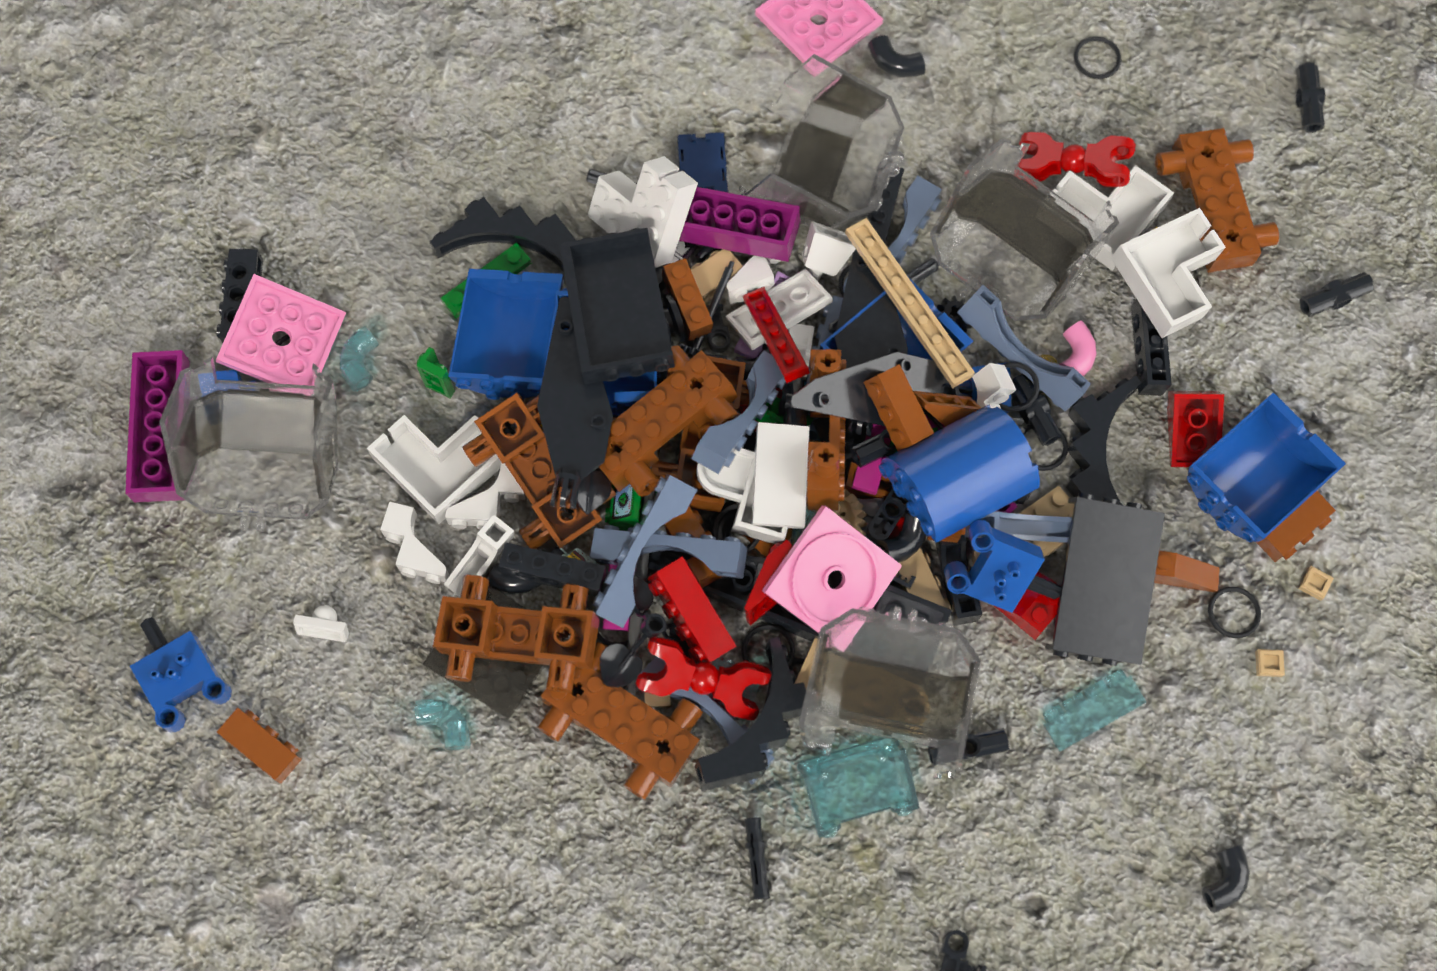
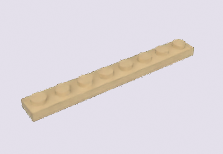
(909, 303)

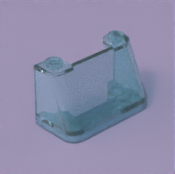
(857, 784)

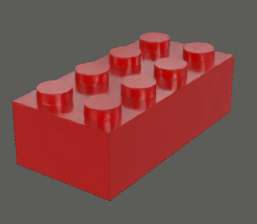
(691, 612)

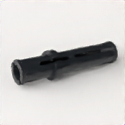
(757, 858)

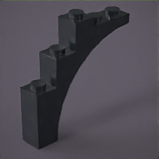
(513, 227)
(1089, 446)
(744, 758)

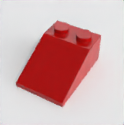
(1193, 424)
(758, 601)
(1033, 611)

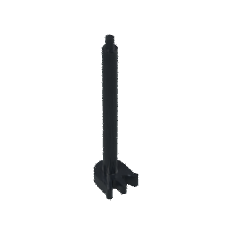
(694, 349)

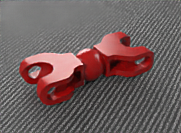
(1095, 160)
(703, 678)

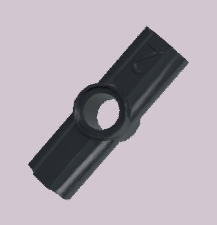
(1310, 97)
(1336, 294)
(1036, 414)
(792, 415)
(872, 449)
(984, 744)

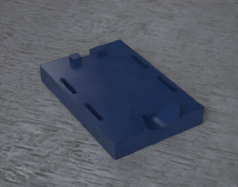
(704, 160)

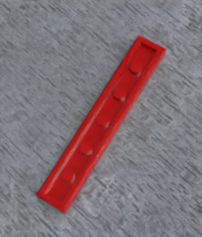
(775, 335)

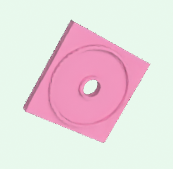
(844, 26)
(272, 309)
(822, 548)

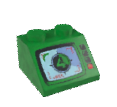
(624, 509)

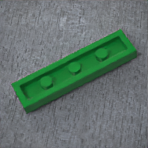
(511, 260)

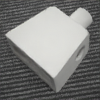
(826, 250)

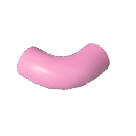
(1082, 347)

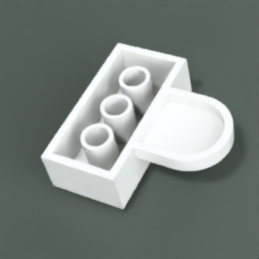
(738, 485)

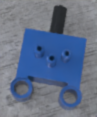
(1001, 570)
(175, 674)

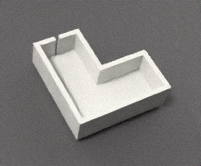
(652, 203)
(1133, 204)
(1160, 268)
(432, 474)

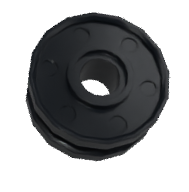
(673, 318)

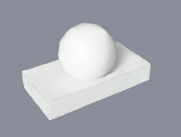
(322, 625)

